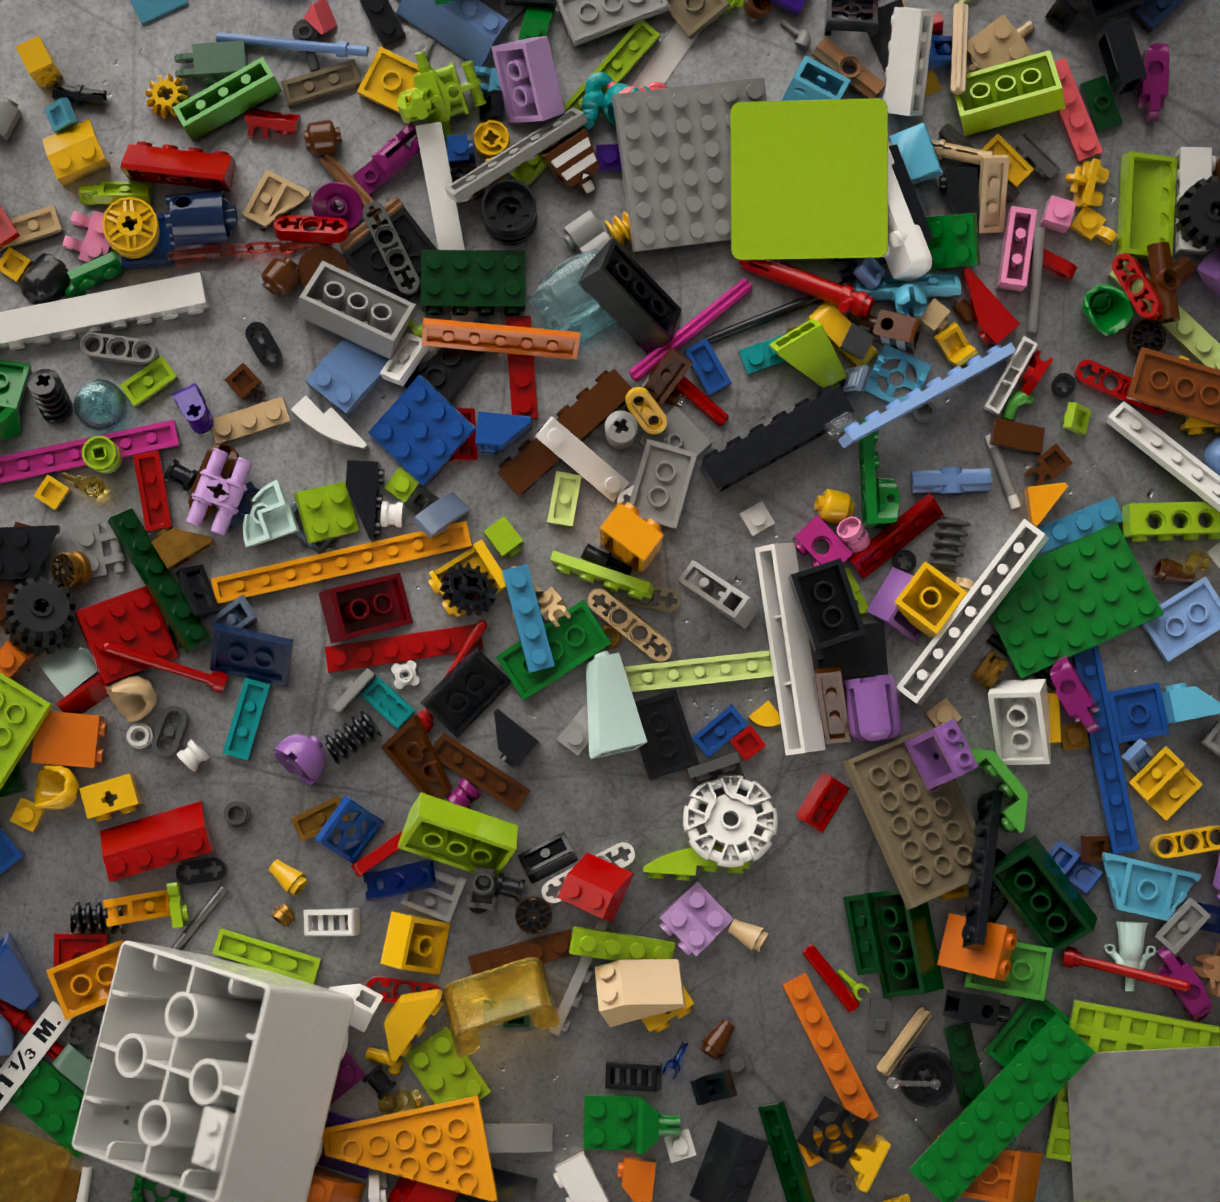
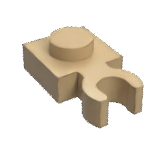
(552, 606)

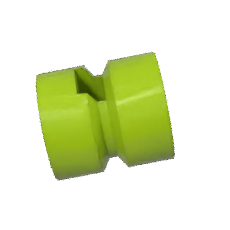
(102, 454)

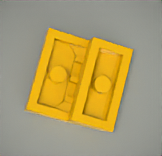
(1165, 783)

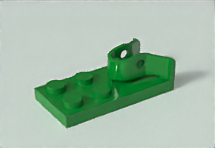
(875, 508)

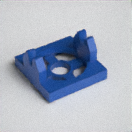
(354, 851)

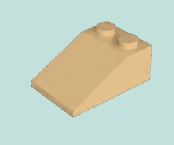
(638, 989)

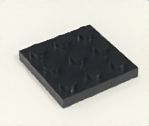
(370, 265)

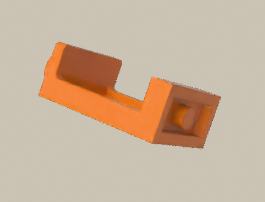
(70, 740)
(986, 961)

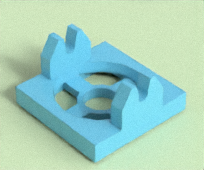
(889, 353)

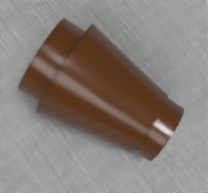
(1170, 571)
(717, 1039)

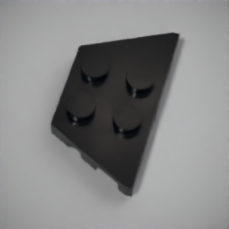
(25, 550)

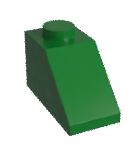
(536, 22)

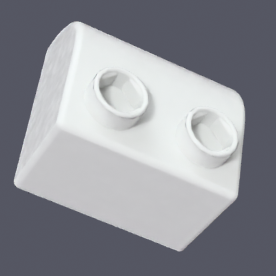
(213, 1035)

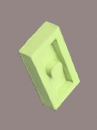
(564, 499)

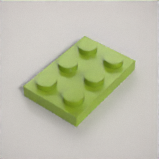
(442, 1072)

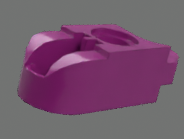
(1156, 85)
(1074, 694)
(1195, 1001)

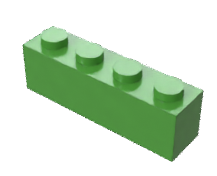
(227, 99)

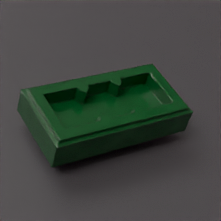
(1101, 104)

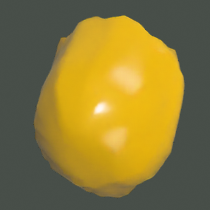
(55, 788)

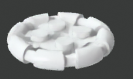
(725, 835)

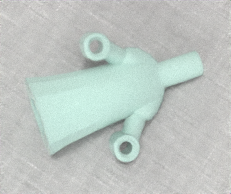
(1131, 945)

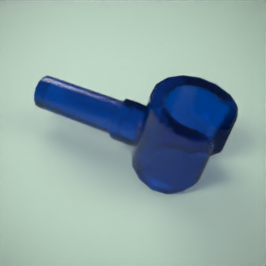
(674, 1063)

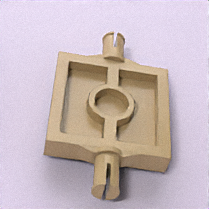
(998, 44)

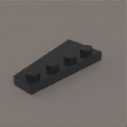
(450, 367)

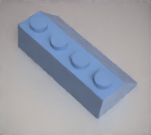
(460, 25)

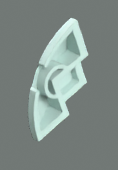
(269, 517)
(67, 668)

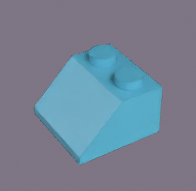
(1188, 703)

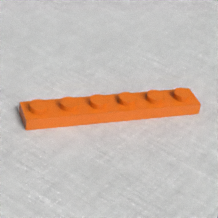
(500, 338)
(829, 1047)

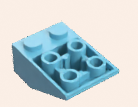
(816, 82)

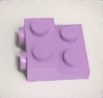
(695, 919)

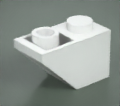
(365, 1004)

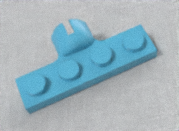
(912, 295)

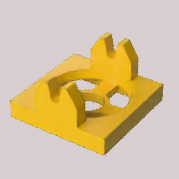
(868, 1161)

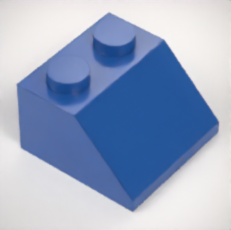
(500, 431)

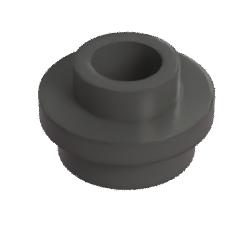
(228, 814)

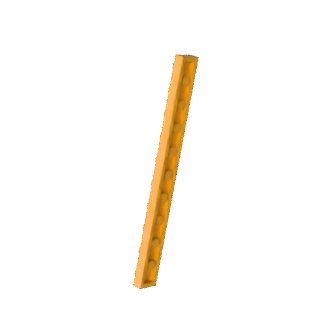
(339, 563)

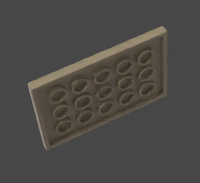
(919, 830)

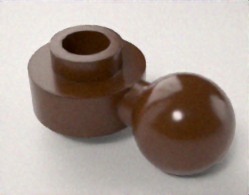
(757, 8)

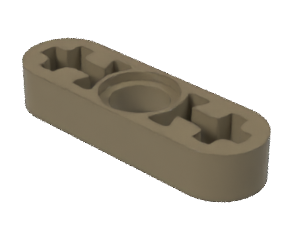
(661, 605)

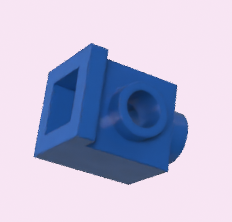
(460, 150)

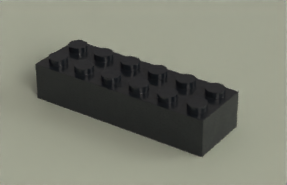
(776, 440)

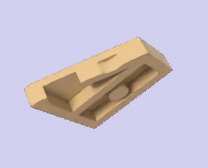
(273, 199)

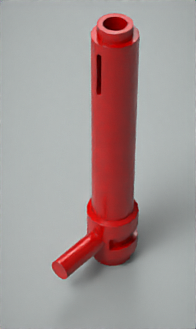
(842, 296)

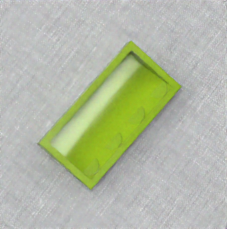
(1145, 202)

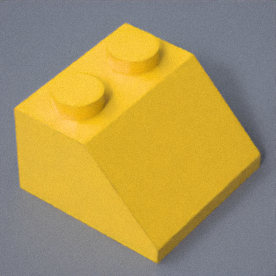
(75, 152)
(929, 599)
(415, 943)

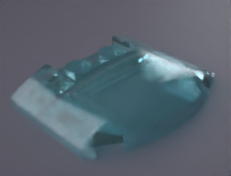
(564, 304)

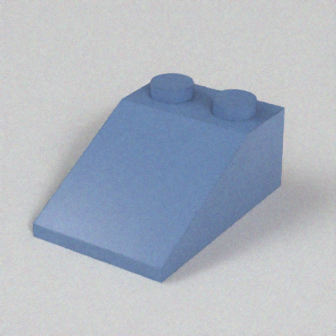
(347, 375)

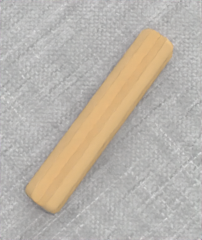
(904, 1041)

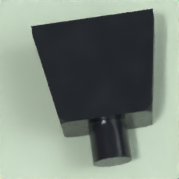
(974, 1008)

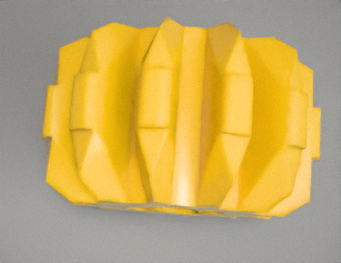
(157, 98)

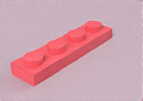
(1075, 117)

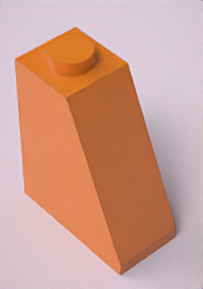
(334, 1187)

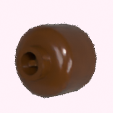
(322, 137)
(280, 276)

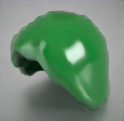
(1107, 308)

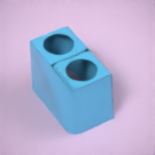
(917, 153)

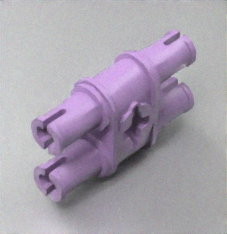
(211, 479)

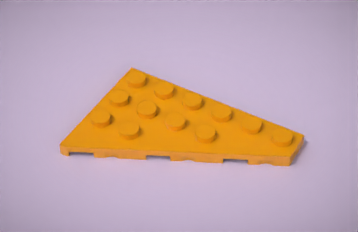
(427, 1144)

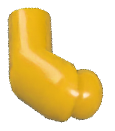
(383, 1057)

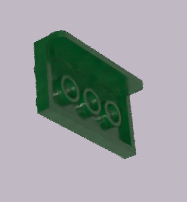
(473, 282)

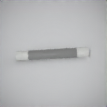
(1004, 475)

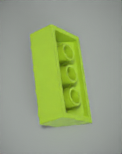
(1010, 93)
(458, 835)

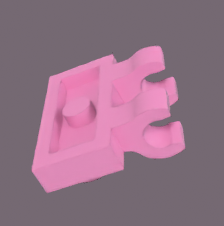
(95, 242)

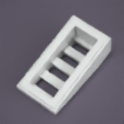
(354, 923)

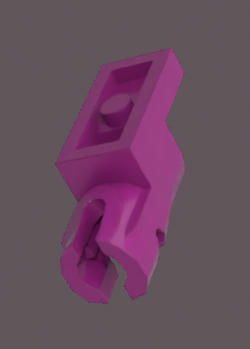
(388, 160)

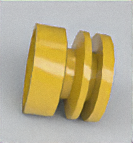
(146, 229)

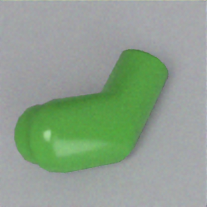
(1014, 401)

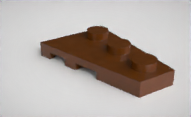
(417, 759)

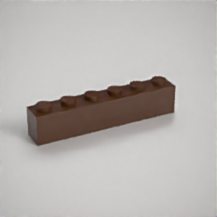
(580, 419)

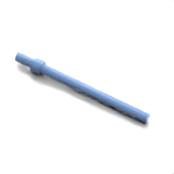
(341, 48)

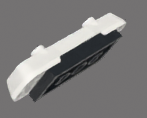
(907, 225)

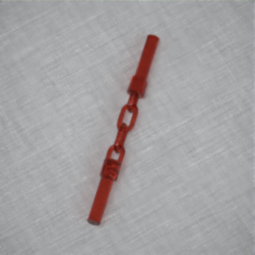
(214, 251)

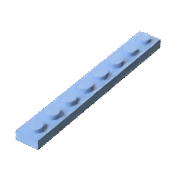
(918, 398)

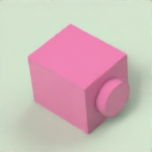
(1058, 214)

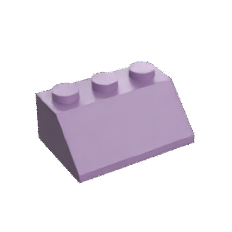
(528, 80)

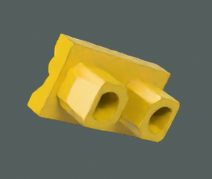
(1084, 182)

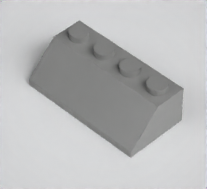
(355, 309)

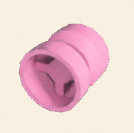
(853, 534)

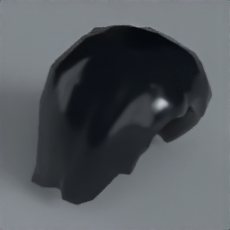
(45, 280)

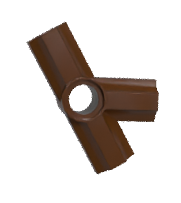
(1167, 278)

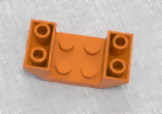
(1008, 1178)

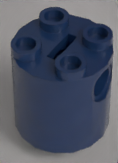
(200, 218)

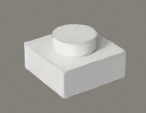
(757, 518)
(680, 1146)

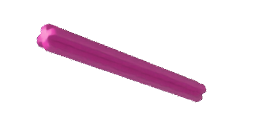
(692, 328)

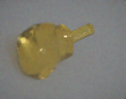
(90, 486)

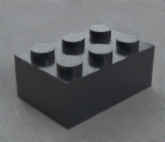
(827, 604)

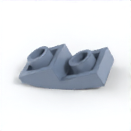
(440, 514)

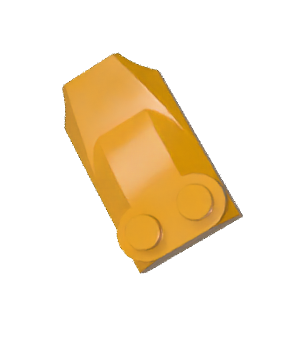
(85, 980)

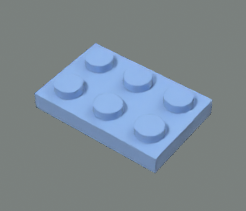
(1186, 619)

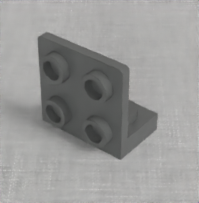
(709, 770)

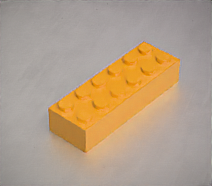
(631, 537)

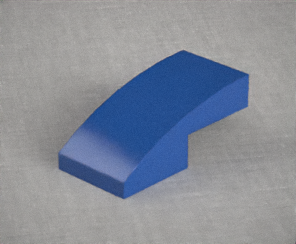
(1079, 873)

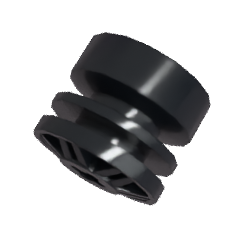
(510, 197)
(940, 1068)

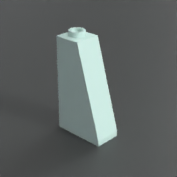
(612, 712)

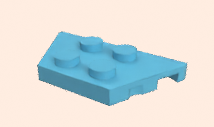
(1146, 886)

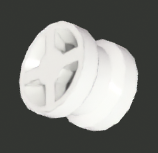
(392, 514)
(192, 755)

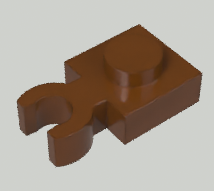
(1050, 464)

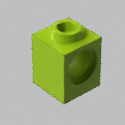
(504, 538)

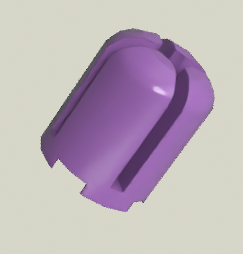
(873, 708)

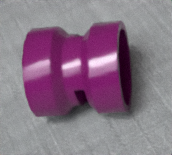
(464, 794)

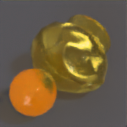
(403, 1100)

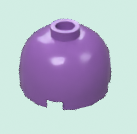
(302, 756)

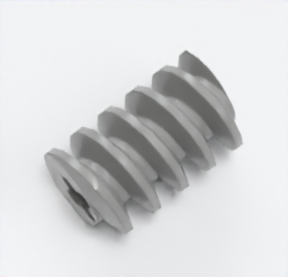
(625, 438)

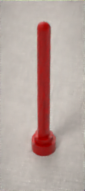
(215, 681)
(425, 716)
(1075, 958)

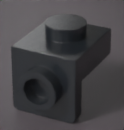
(713, 1087)

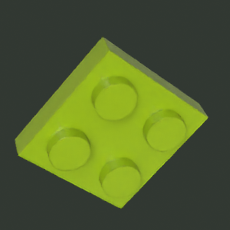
(326, 512)

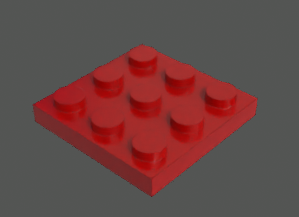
(126, 621)

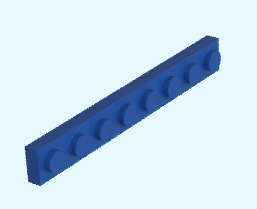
(1107, 757)

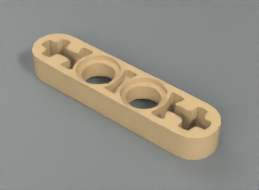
(633, 620)

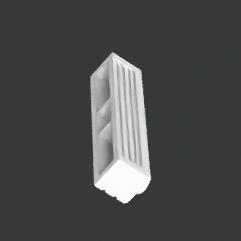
(1010, 376)

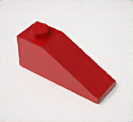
(991, 317)

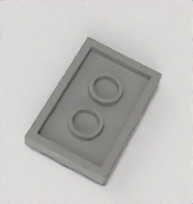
(662, 482)

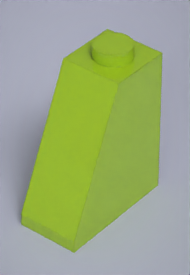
(811, 353)

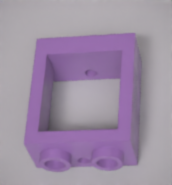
(934, 770)

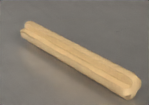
(959, 48)

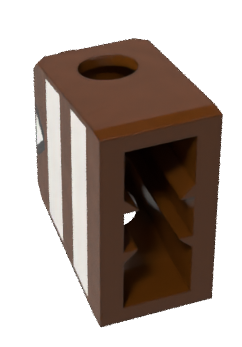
(572, 161)
(902, 335)

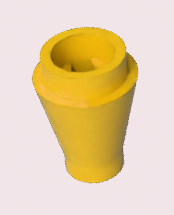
(288, 877)

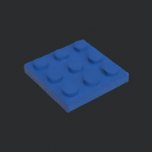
(422, 430)

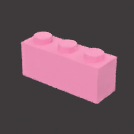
(1016, 248)

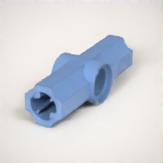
(951, 481)

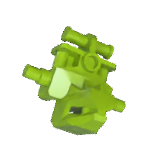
(439, 93)

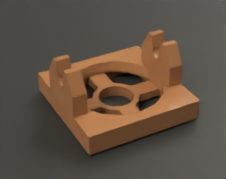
(1210, 969)

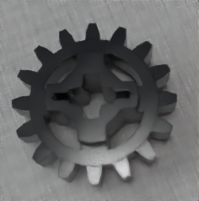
(468, 589)

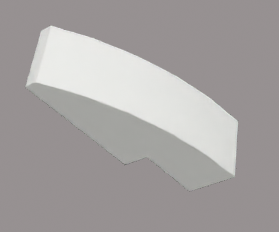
(328, 424)

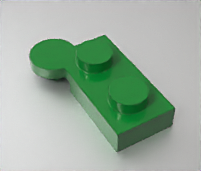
(92, 274)

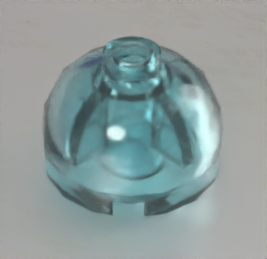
(110, 408)

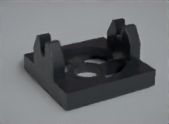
(864, 8)
(837, 1158)

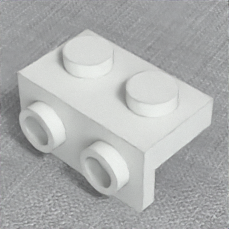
(213, 1138)

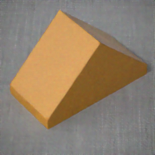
(1041, 499)

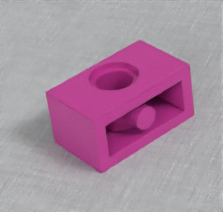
(818, 531)

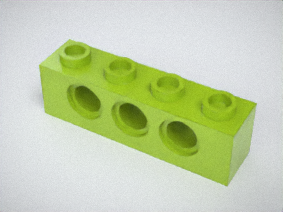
(1136, 525)

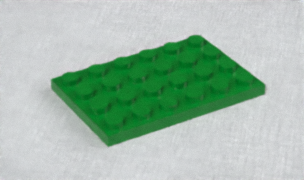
(1073, 601)

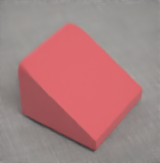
(321, 17)

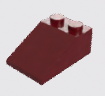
(365, 607)

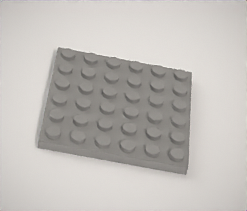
(679, 161)

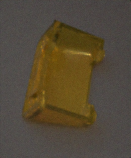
(497, 998)

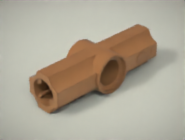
(835, 58)

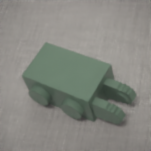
(213, 61)

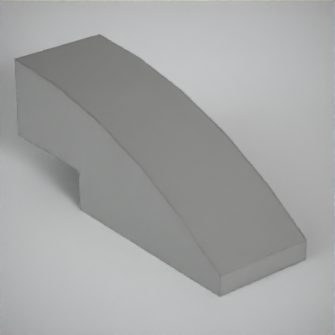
(519, 1137)

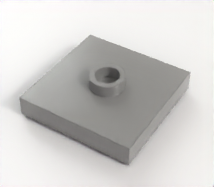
(679, 433)

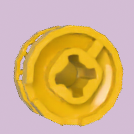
(491, 138)

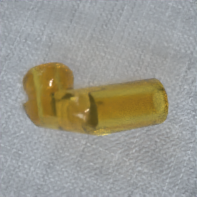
(1196, 559)

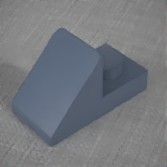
(236, 614)

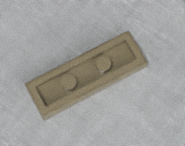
(321, 83)

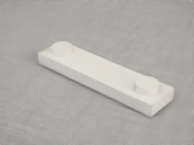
(582, 459)

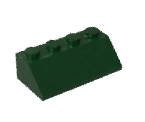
(1043, 896)
(906, 946)

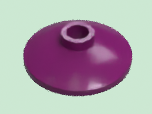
(325, 206)

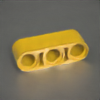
(836, 328)
(1177, 846)

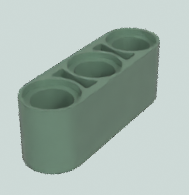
(74, 1064)

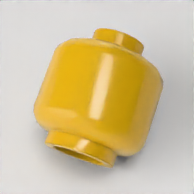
(834, 506)

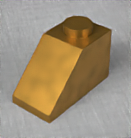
(180, 546)

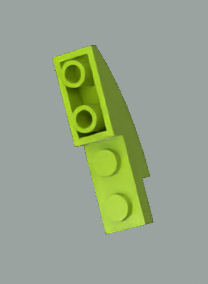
(684, 863)

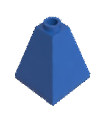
(16, 979)

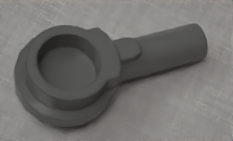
(304, 31)

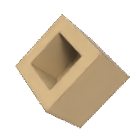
(934, 317)

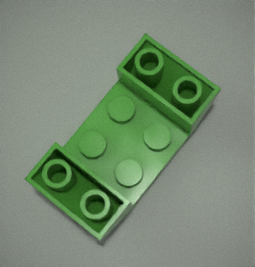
(1014, 812)

